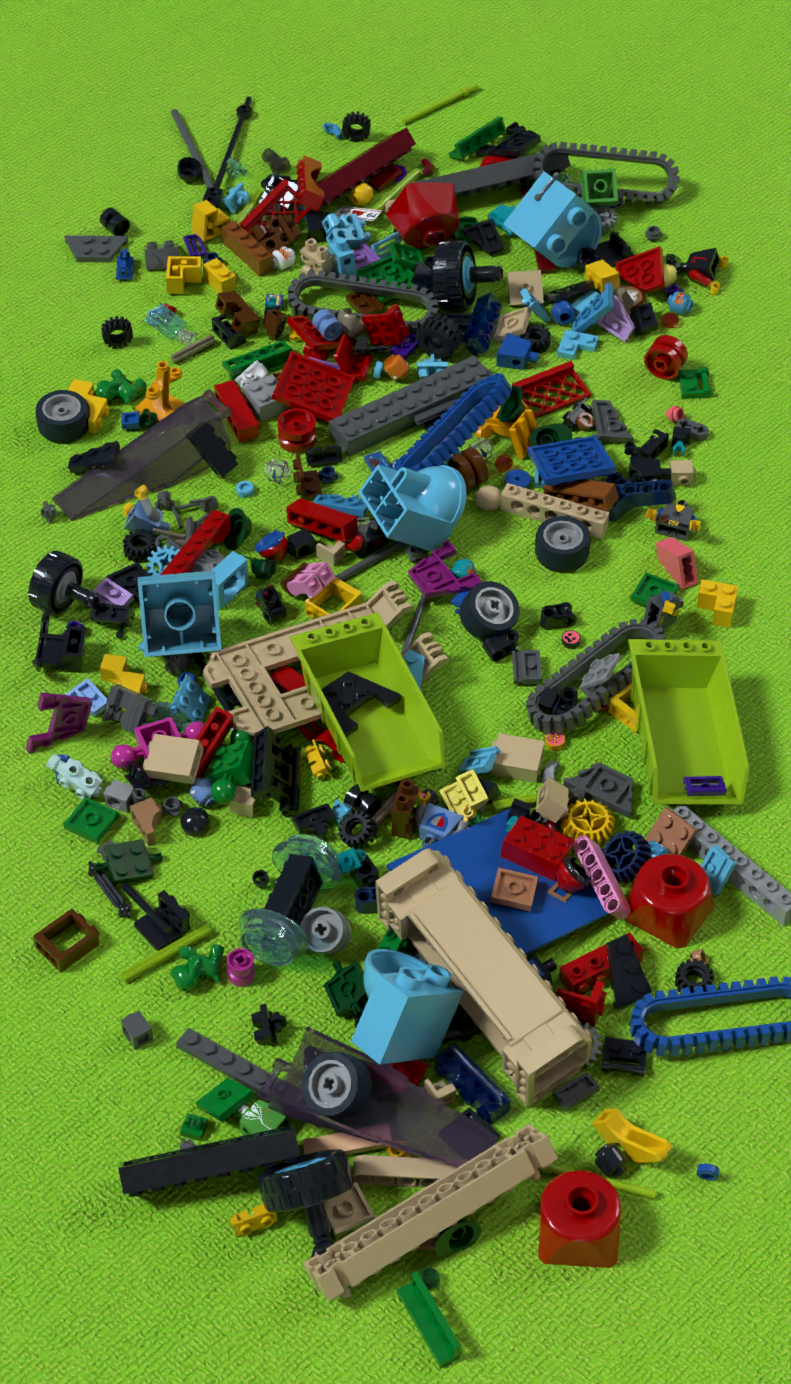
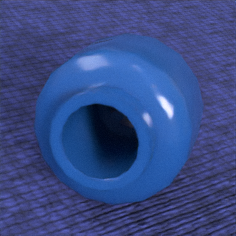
(562, 312)

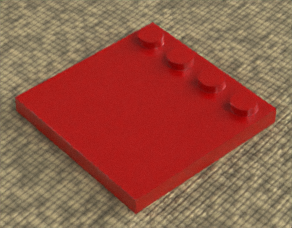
(313, 387)

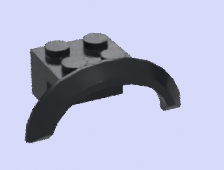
(59, 650)

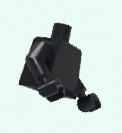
(642, 468)

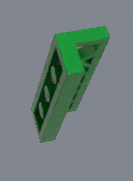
(478, 138)
(272, 361)
(429, 1321)

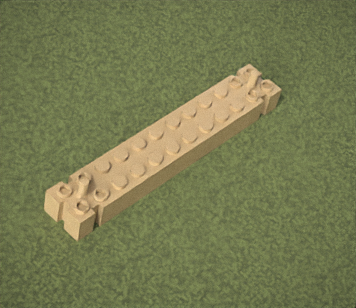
(430, 1212)

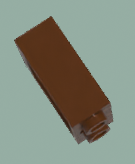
(64, 960)

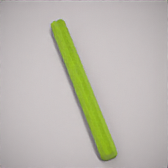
(394, 193)

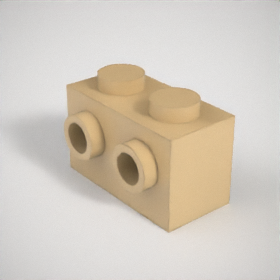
(552, 800)

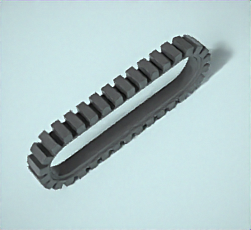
(658, 197)
(362, 287)
(581, 665)

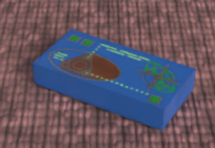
(374, 459)

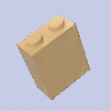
(173, 758)
(518, 758)

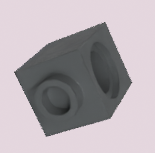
(136, 1030)

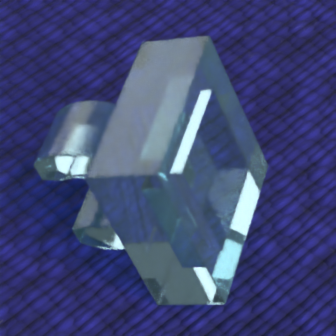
(236, 167)

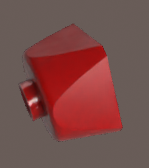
(425, 214)
(670, 899)
(579, 1221)

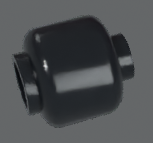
(610, 1160)

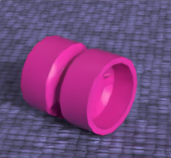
(241, 967)

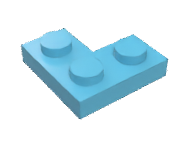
(575, 340)

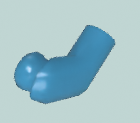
(334, 130)

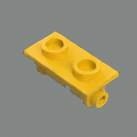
(317, 754)
(245, 1224)

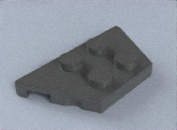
(95, 248)
(605, 786)

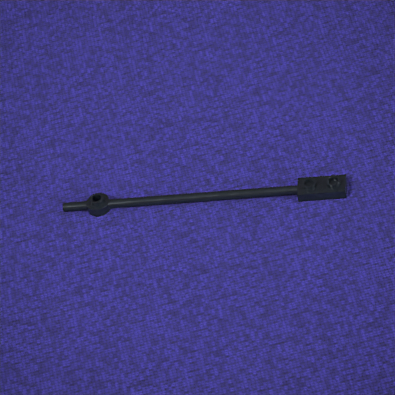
(214, 194)

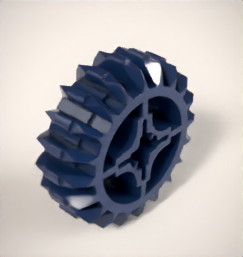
(621, 852)

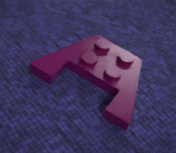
(436, 579)
(67, 719)

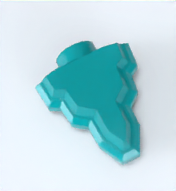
(500, 215)

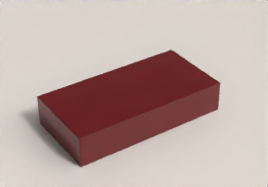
(385, 177)

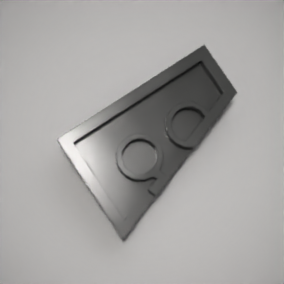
(608, 424)

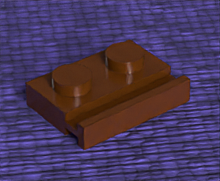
(364, 303)

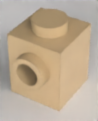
(682, 472)

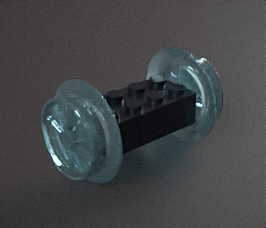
(305, 869)

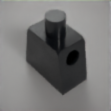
(315, 225)

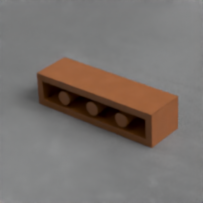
(247, 248)
(586, 492)

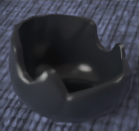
(189, 169)
(586, 256)
(195, 821)

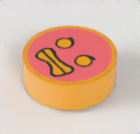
(555, 741)

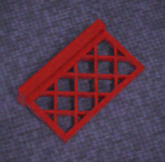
(268, 203)
(544, 380)

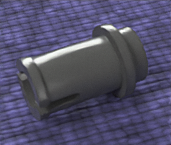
(139, 796)

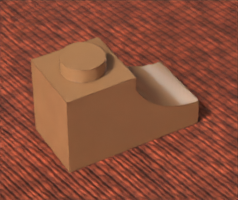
(146, 817)

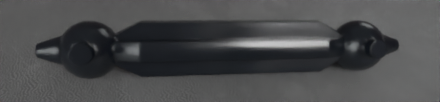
(110, 891)

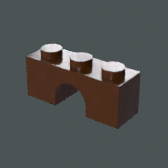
(233, 305)

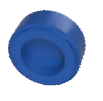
(708, 1172)

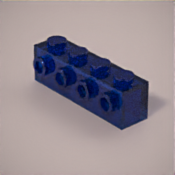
(482, 324)
(472, 1084)

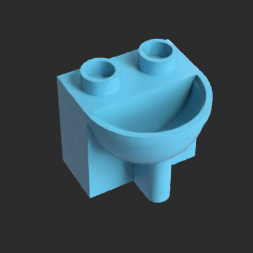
(555, 224)
(416, 505)
(405, 1008)

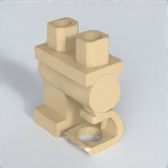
(316, 258)

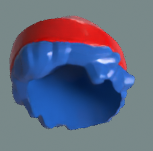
(272, 546)

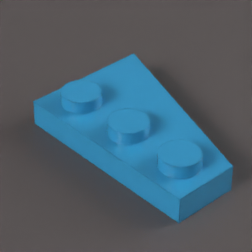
(601, 305)
(351, 505)

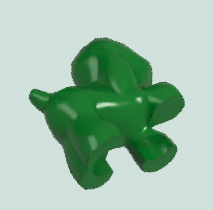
(121, 387)
(187, 976)

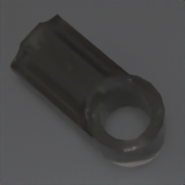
(277, 164)

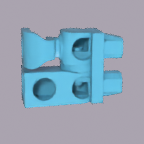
(348, 227)

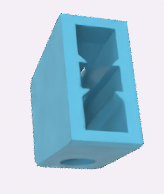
(343, 258)

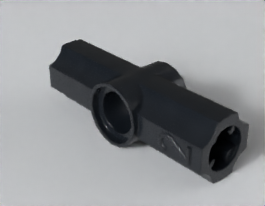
(456, 1031)

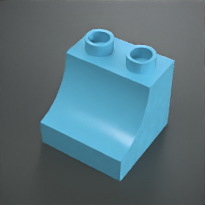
(179, 613)

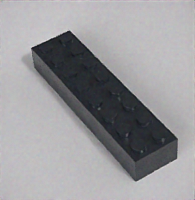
(208, 1159)

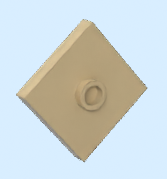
(524, 279)
(512, 323)
(348, 1211)

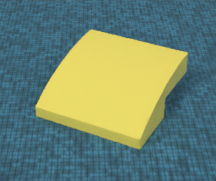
(463, 793)

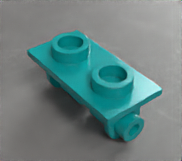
(350, 859)

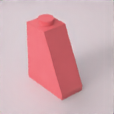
(678, 561)

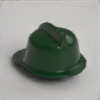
(512, 407)
(550, 434)
(241, 529)
(262, 567)
(457, 1237)

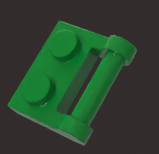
(689, 385)

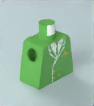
(260, 1118)

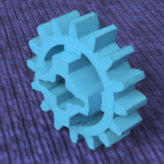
(160, 559)

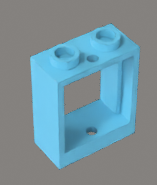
(230, 577)

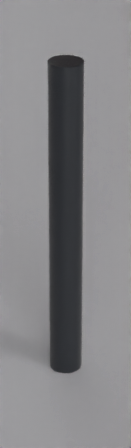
(146, 908)

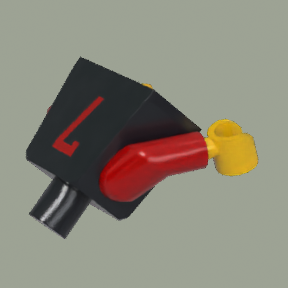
(703, 267)
(366, 539)

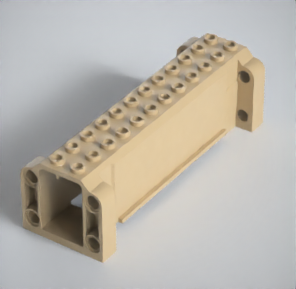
(501, 989)

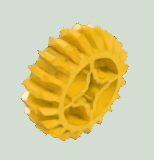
(589, 820)

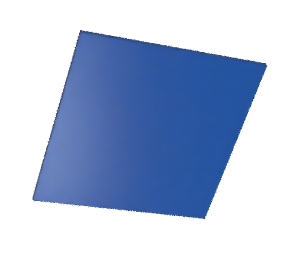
(477, 857)

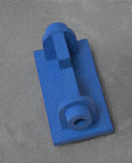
(124, 266)

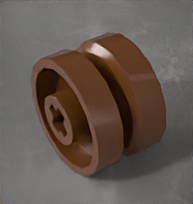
(471, 467)

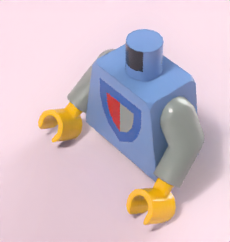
(143, 514)
(438, 823)

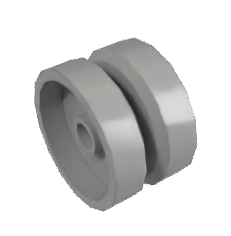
(337, 933)

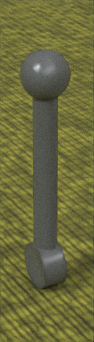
(538, 196)

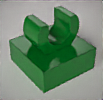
(194, 1127)

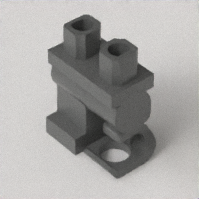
(136, 706)

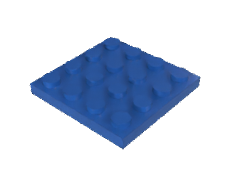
(571, 460)

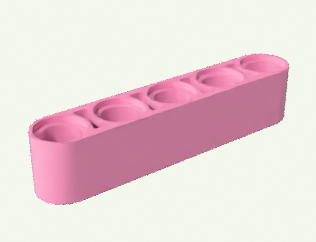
(602, 877)

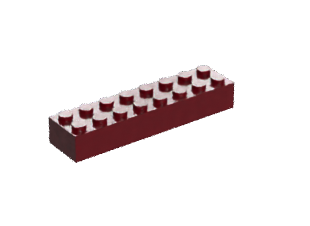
(365, 165)

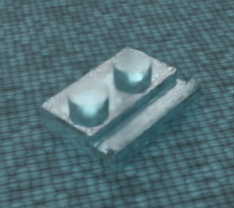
(166, 321)

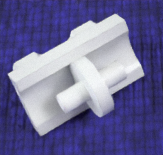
(252, 373)

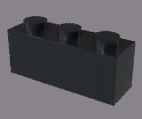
(212, 449)

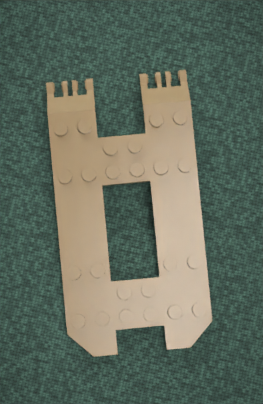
(247, 663)

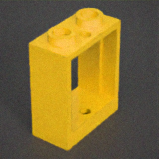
(337, 588)
(623, 711)

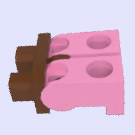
(308, 579)

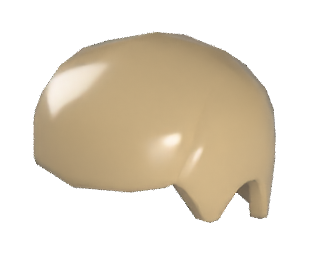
(488, 498)

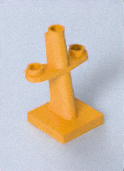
(158, 396)
(518, 431)

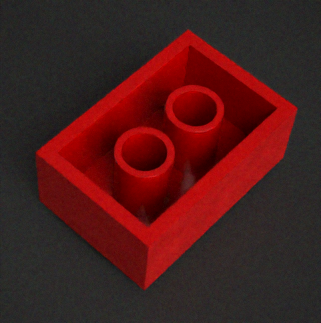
(536, 847)

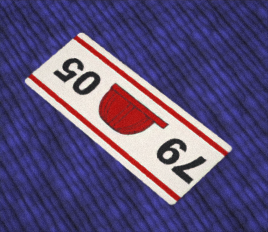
(367, 214)

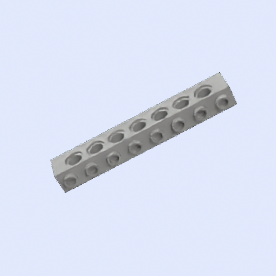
(746, 874)

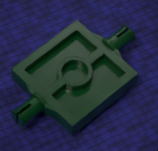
(128, 861)
(346, 989)

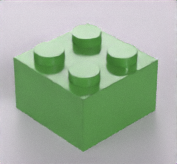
(599, 187)

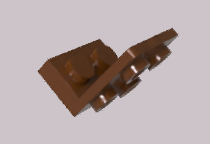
(308, 481)

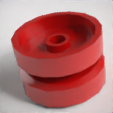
(666, 357)
(297, 430)

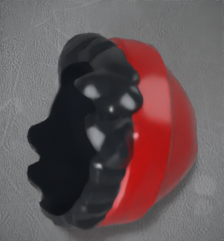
(571, 876)

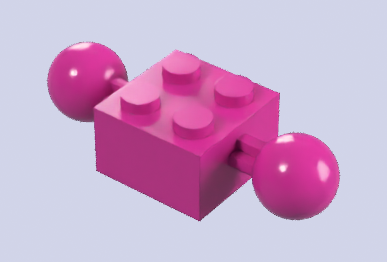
(123, 754)

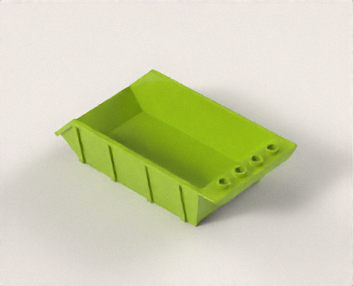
(687, 719)
(388, 741)

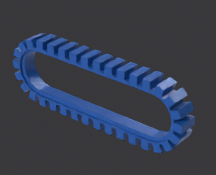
(480, 400)
(709, 997)

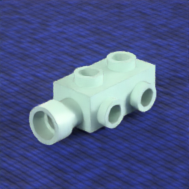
(76, 780)

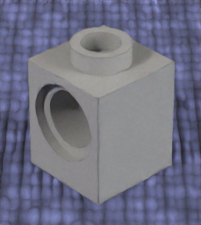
(119, 796)

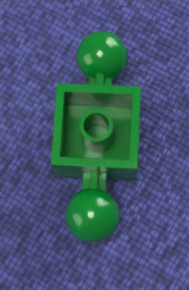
(231, 767)

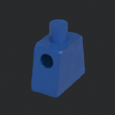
(515, 353)

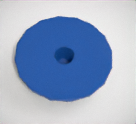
(518, 477)

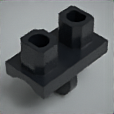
(271, 1024)

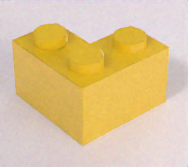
(208, 220)
(181, 271)
(720, 599)

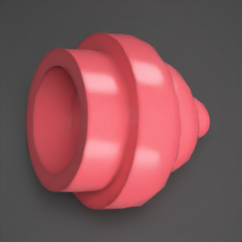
(675, 413)

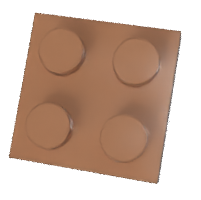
(672, 832)
(514, 889)

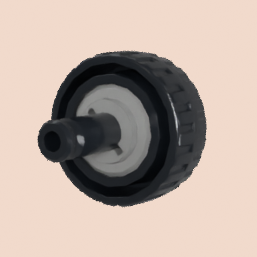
(58, 583)

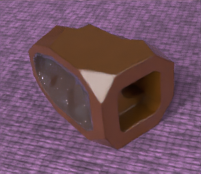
(274, 323)

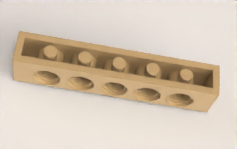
(543, 507)

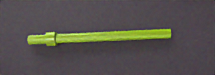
(465, 91)
(622, 1186)

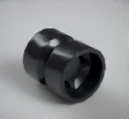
(114, 222)
(362, 801)

